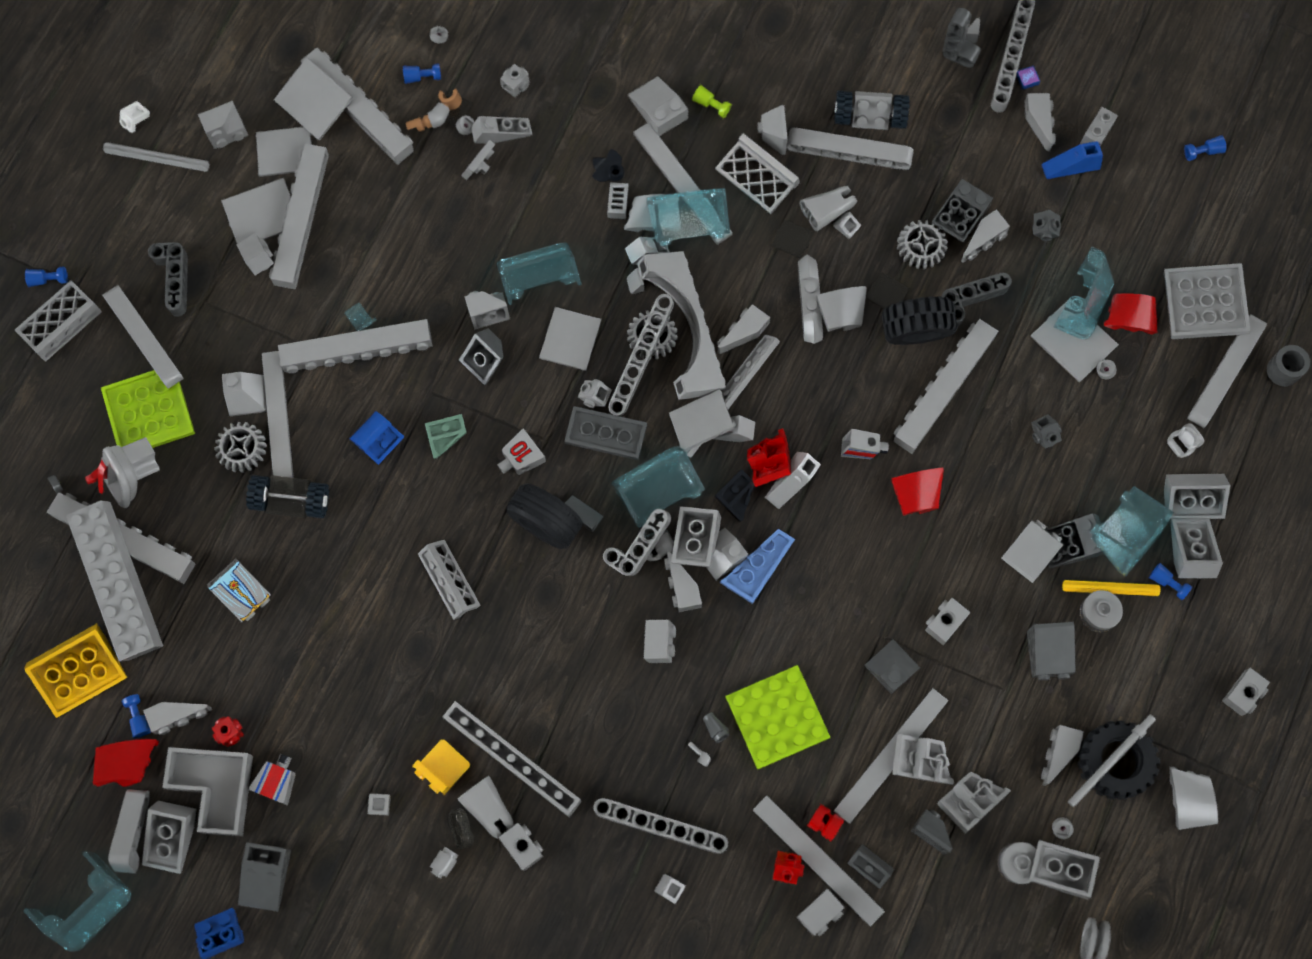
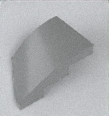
(639, 215)
(843, 307)
(921, 759)
(1193, 799)
(971, 800)

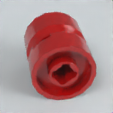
(832, 826)

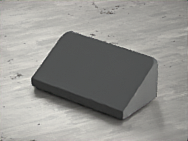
(589, 516)
(871, 866)

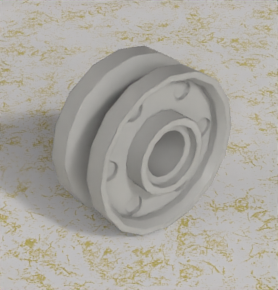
(1095, 940)

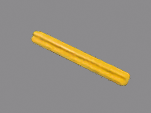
(1113, 587)

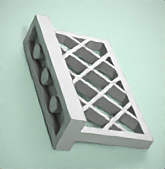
(770, 164)
(65, 328)

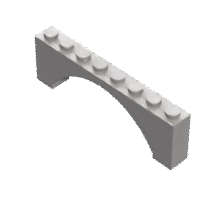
(673, 276)

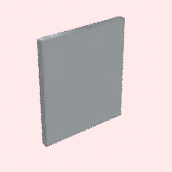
(280, 150)
(570, 338)
(701, 420)

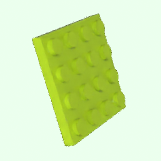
(147, 409)
(777, 717)

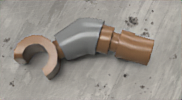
(439, 114)

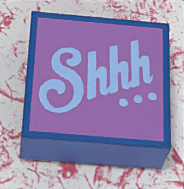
(1027, 77)

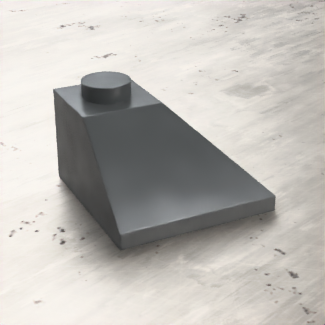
(483, 355)
(892, 666)
(933, 831)

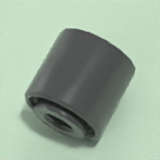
(1292, 358)

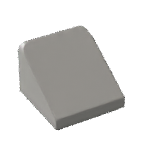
(973, 31)
(847, 224)
(635, 282)
(669, 888)

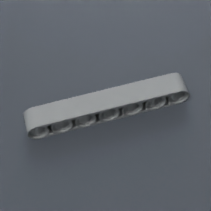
(1012, 61)
(850, 148)
(143, 337)
(641, 345)
(1226, 373)
(668, 833)

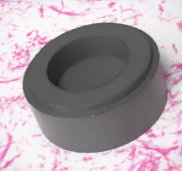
(55, 484)

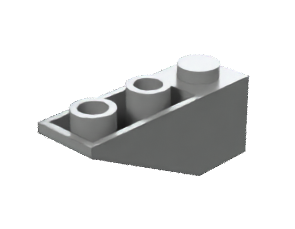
(1038, 115)
(500, 129)
(990, 229)
(748, 328)
(802, 470)
(685, 588)
(168, 715)
(1064, 747)

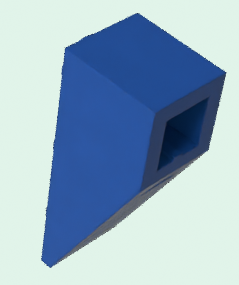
(1076, 160)

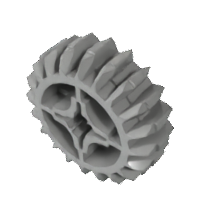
(935, 240)
(660, 348)
(226, 458)

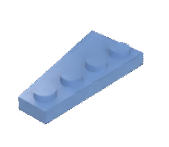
(755, 571)

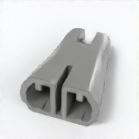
(826, 207)
(486, 806)

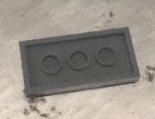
(605, 433)

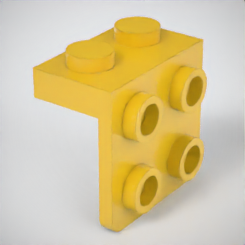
(441, 767)

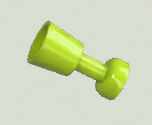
(705, 98)

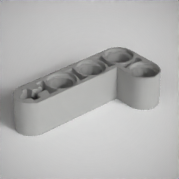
(641, 539)
(128, 831)

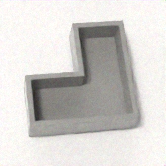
(222, 781)

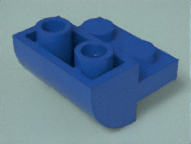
(376, 437)
(218, 934)

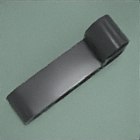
(955, 45)
(173, 279)
(976, 293)

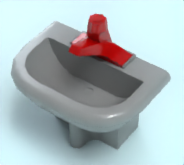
(122, 468)

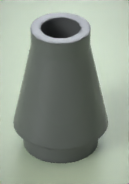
(716, 728)

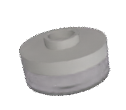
(1101, 611)
(1016, 862)

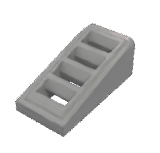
(617, 213)

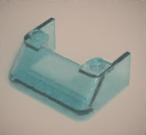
(536, 269)
(92, 915)

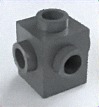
(1046, 225)
(1046, 431)

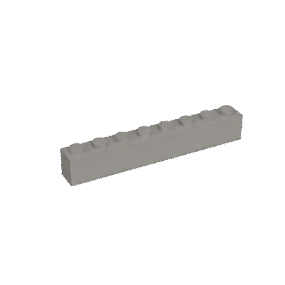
(365, 111)
(299, 216)
(355, 346)
(945, 386)
(140, 547)
(512, 759)

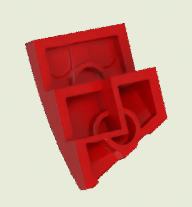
(1133, 313)
(770, 459)
(918, 490)
(122, 762)

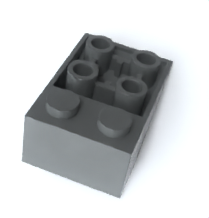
(963, 210)
(1076, 541)
(263, 876)

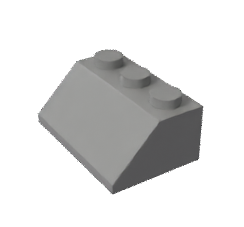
(1196, 495)

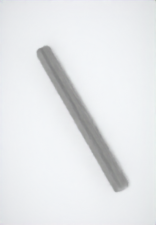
(155, 156)

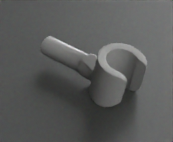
(704, 758)

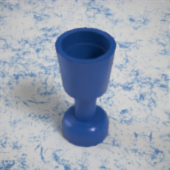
(414, 74)
(1213, 146)
(39, 277)
(1164, 576)
(138, 723)

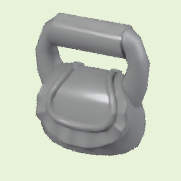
(1189, 437)
(663, 546)

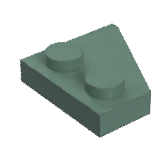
(445, 433)

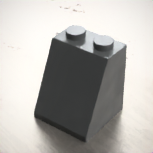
(1052, 650)

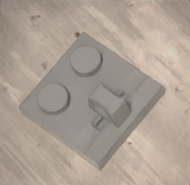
(478, 163)

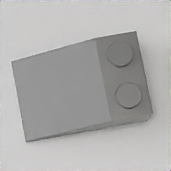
(659, 105)
(696, 536)
(1195, 549)
(168, 836)
(1064, 869)

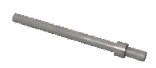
(1138, 733)

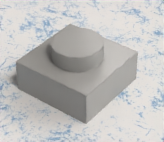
(379, 804)

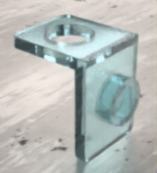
(359, 317)

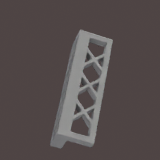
(444, 579)

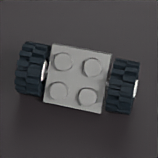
(872, 110)

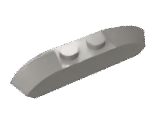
(809, 290)

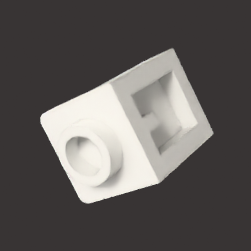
(132, 115)

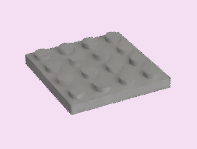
(1206, 301)

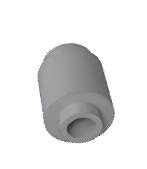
(443, 863)

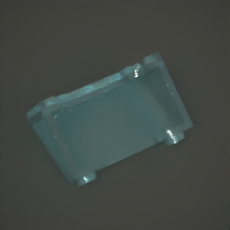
(689, 215)
(1081, 314)
(658, 484)
(1131, 529)

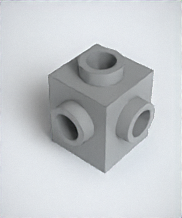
(515, 80)
(594, 393)

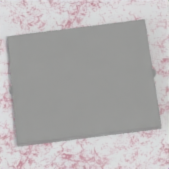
(313, 98)
(258, 211)
(1074, 354)

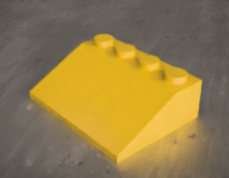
(75, 670)

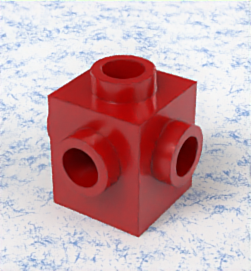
(234, 731)
(788, 867)

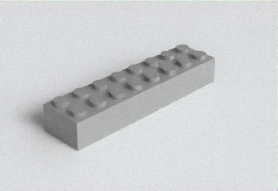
(114, 580)

